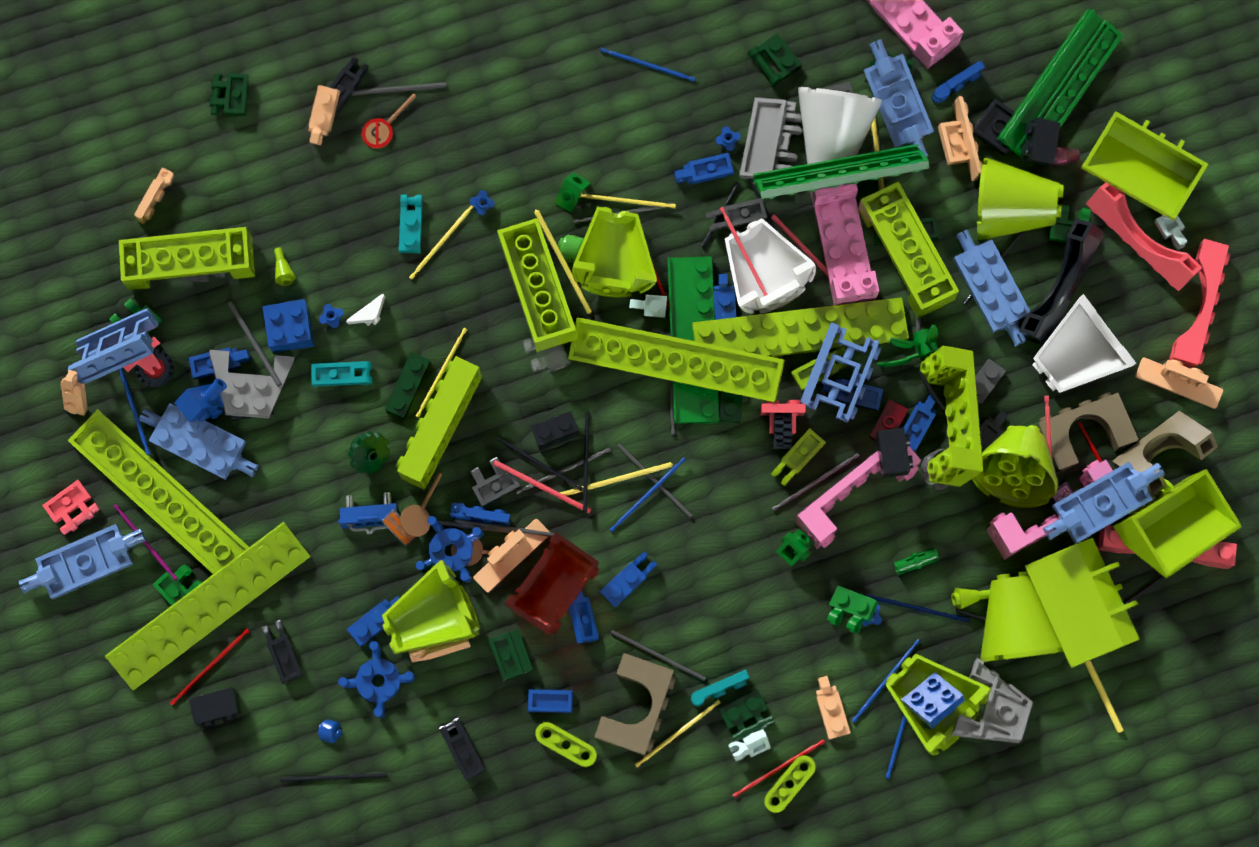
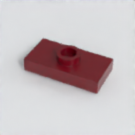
(890, 418)

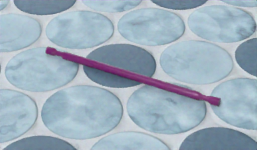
(155, 554)

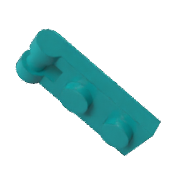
(410, 224)
(341, 374)
(718, 688)

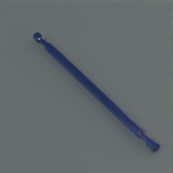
(935, 612)

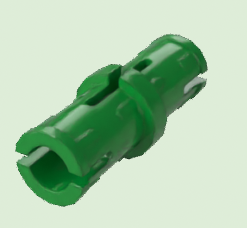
(916, 561)

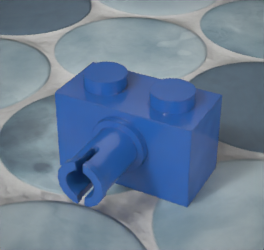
(202, 401)

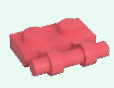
(68, 501)

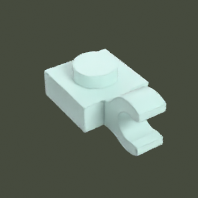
(1172, 229)
(653, 305)
(753, 745)

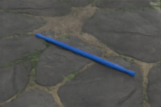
(647, 64)
(134, 412)
(629, 512)
(882, 685)
(901, 729)

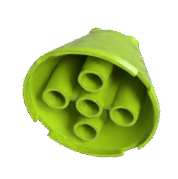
(1018, 468)

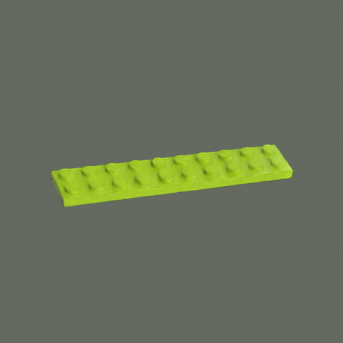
(806, 328)
(677, 359)
(157, 492)
(207, 606)

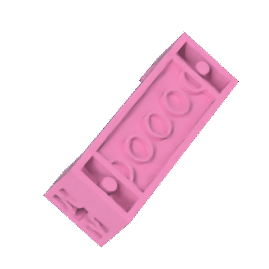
(919, 28)
(844, 245)
(813, 518)
(1009, 535)

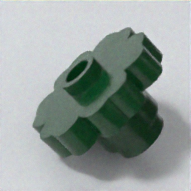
(368, 452)

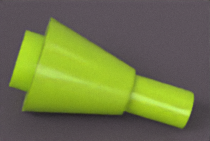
(283, 272)
(964, 597)

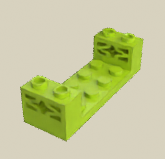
(909, 249)
(186, 256)
(963, 458)

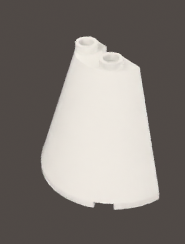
(835, 122)
(777, 262)
(1080, 350)

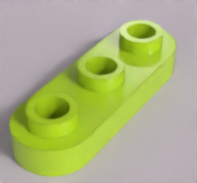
(556, 740)
(794, 774)

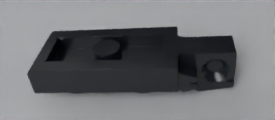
(991, 430)

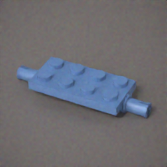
(901, 102)
(992, 286)
(198, 442)
(1103, 502)
(83, 561)

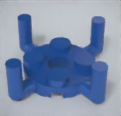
(446, 537)
(365, 677)

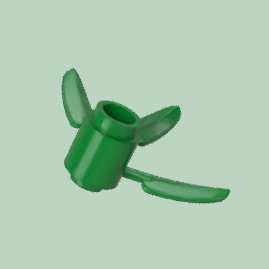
(924, 343)

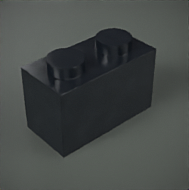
(1040, 142)
(555, 430)
(893, 452)
(215, 707)

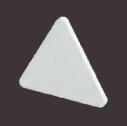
(369, 313)

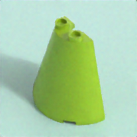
(1015, 200)
(614, 256)
(431, 613)
(1016, 621)
(917, 671)

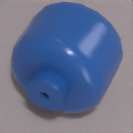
(329, 731)

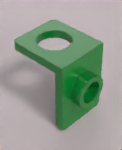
(571, 192)

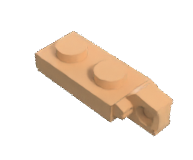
(323, 113)
(154, 194)
(74, 394)
(439, 650)
(831, 710)

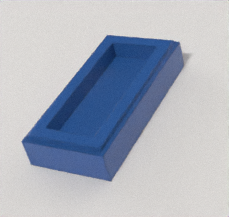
(550, 701)

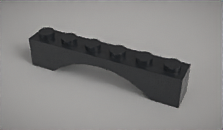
(1080, 248)

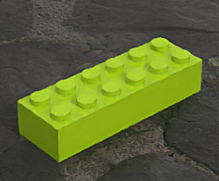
(537, 285)
(439, 422)

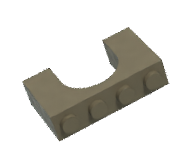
(1106, 411)
(1175, 432)
(638, 736)

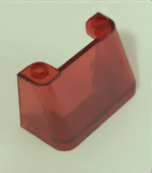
(553, 585)

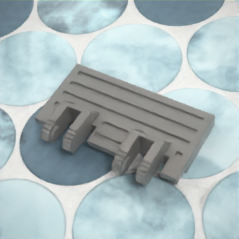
(768, 135)

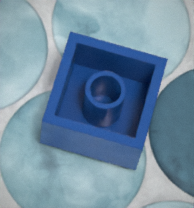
(288, 326)

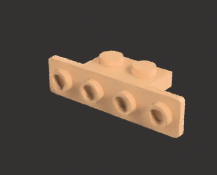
(959, 140)
(1180, 380)
(509, 555)

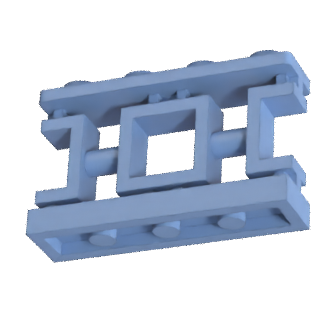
(114, 346)
(824, 367)

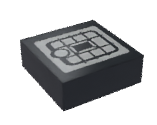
(1062, 492)

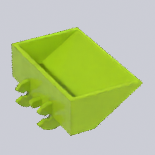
(1145, 165)
(1179, 523)
(1082, 602)

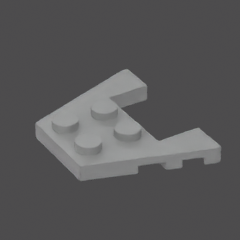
(248, 393)
(1003, 714)

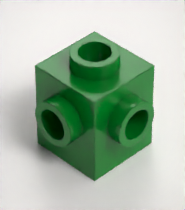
(795, 547)

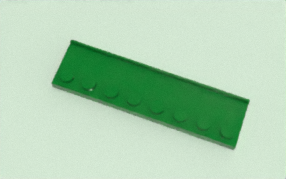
(1064, 77)
(840, 171)
(689, 302)

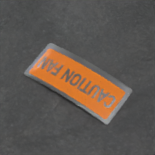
(392, 522)

